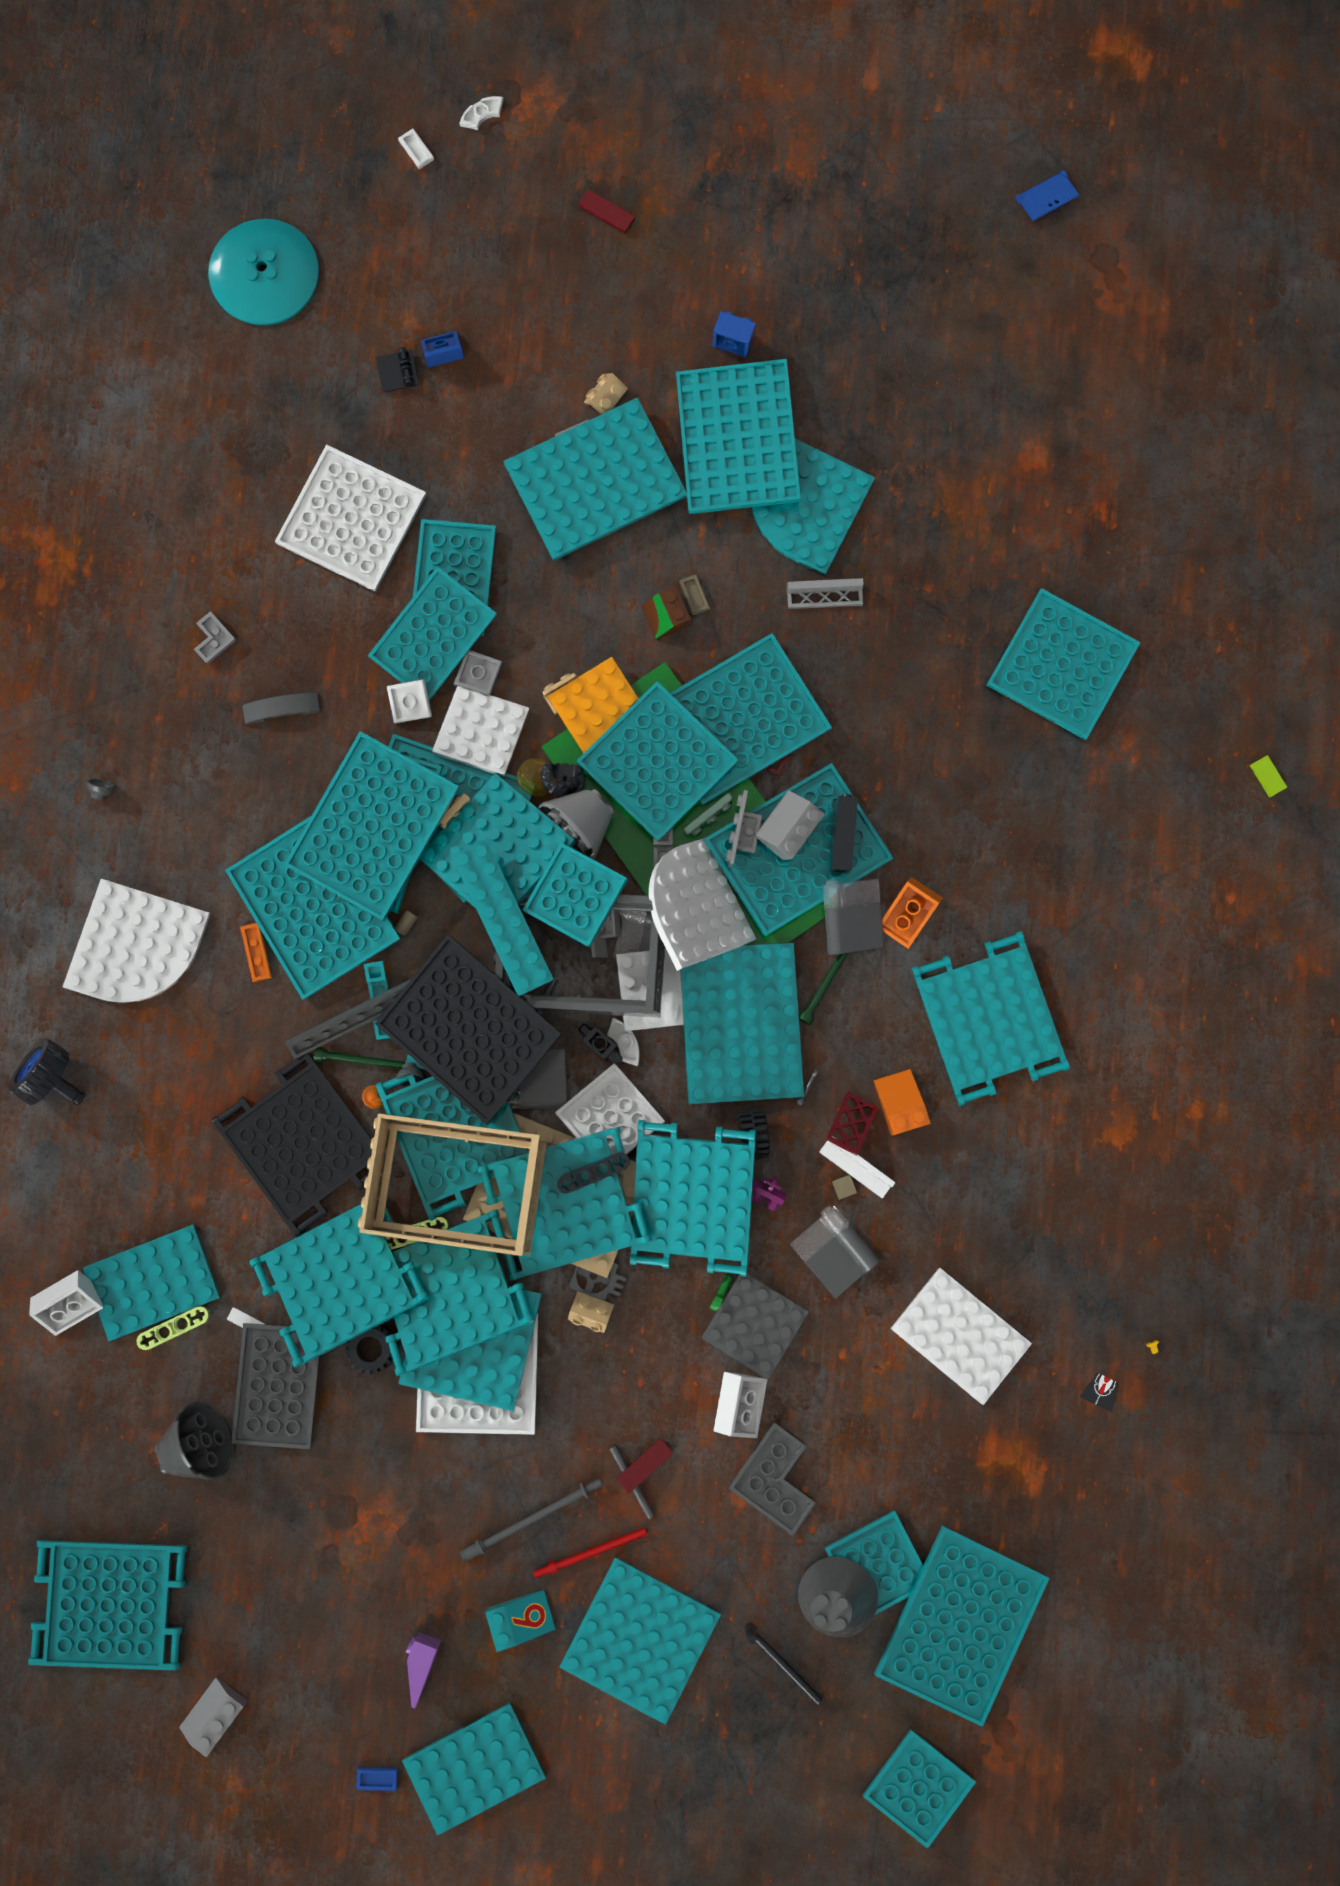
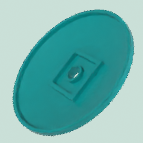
(270, 294)

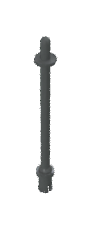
(481, 1546)

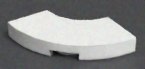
(480, 111)
(626, 1042)

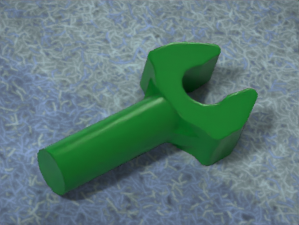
(721, 1293)

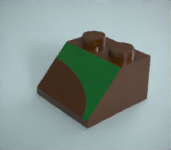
(666, 613)

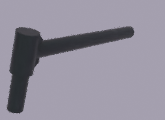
(753, 1636)

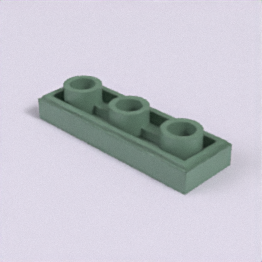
(709, 816)

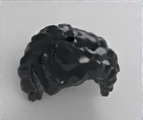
(562, 778)

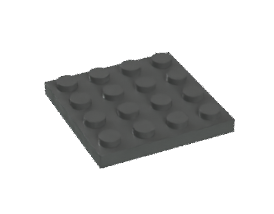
(754, 1325)

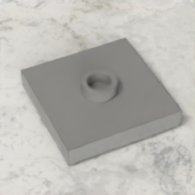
(478, 673)

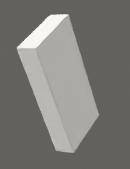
(416, 149)

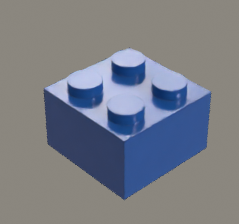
(734, 334)

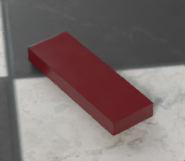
(606, 211)
(644, 1466)

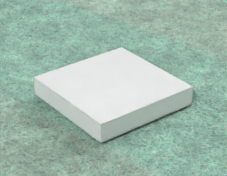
(409, 701)

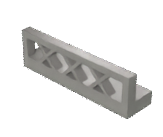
(828, 587)

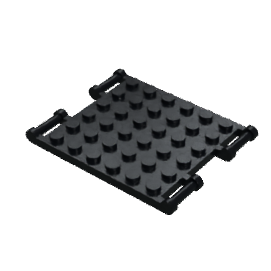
(298, 1143)

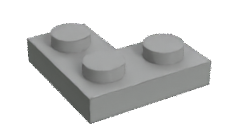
(218, 638)

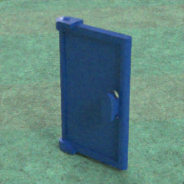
(1042, 197)

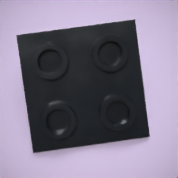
(397, 370)

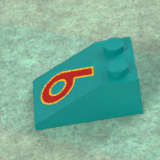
(519, 1620)

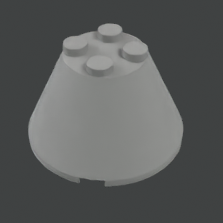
(582, 817)

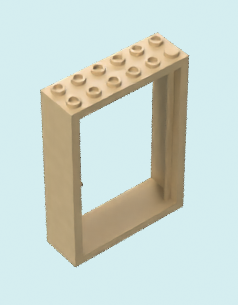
(380, 1170)

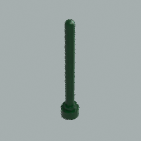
(806, 1015)
(322, 1054)

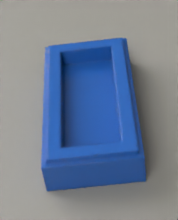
(377, 1778)

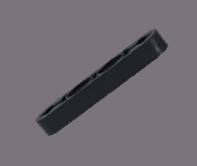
(594, 1174)

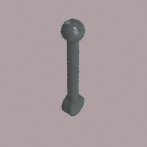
(800, 1101)

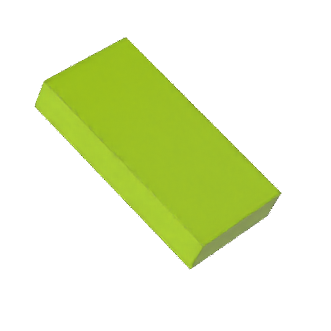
(1268, 776)

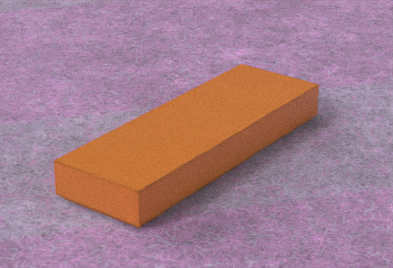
(256, 952)

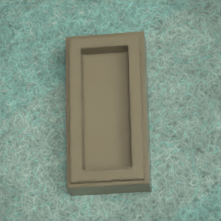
(694, 595)

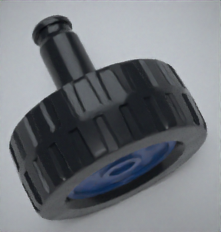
(41, 1073)

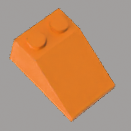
(910, 912)
(901, 1102)

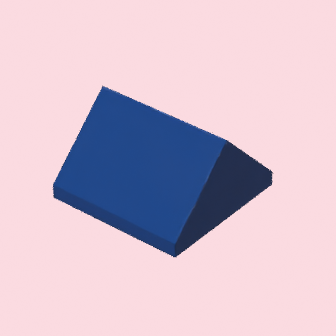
(442, 349)

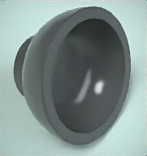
(100, 788)
(410, 1069)

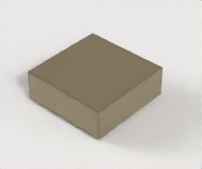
(844, 1187)

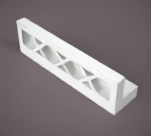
(858, 1168)

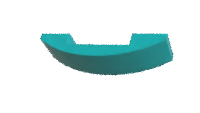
(377, 985)

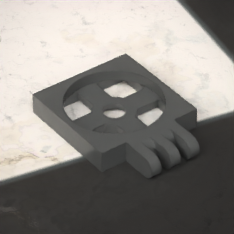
(610, 1282)

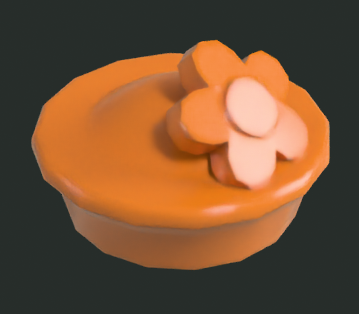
(371, 1097)

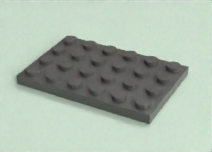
(272, 1396)

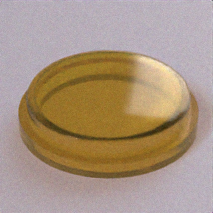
(530, 777)

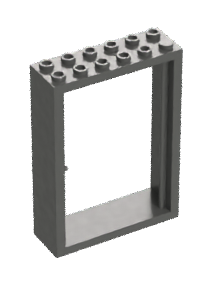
(602, 1006)

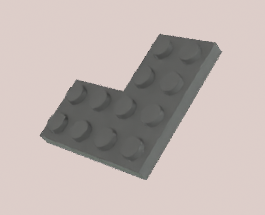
(763, 1481)

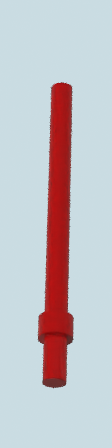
(553, 1567)

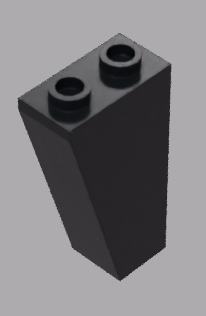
(843, 833)

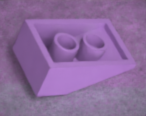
(421, 1656)

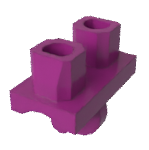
(770, 1190)

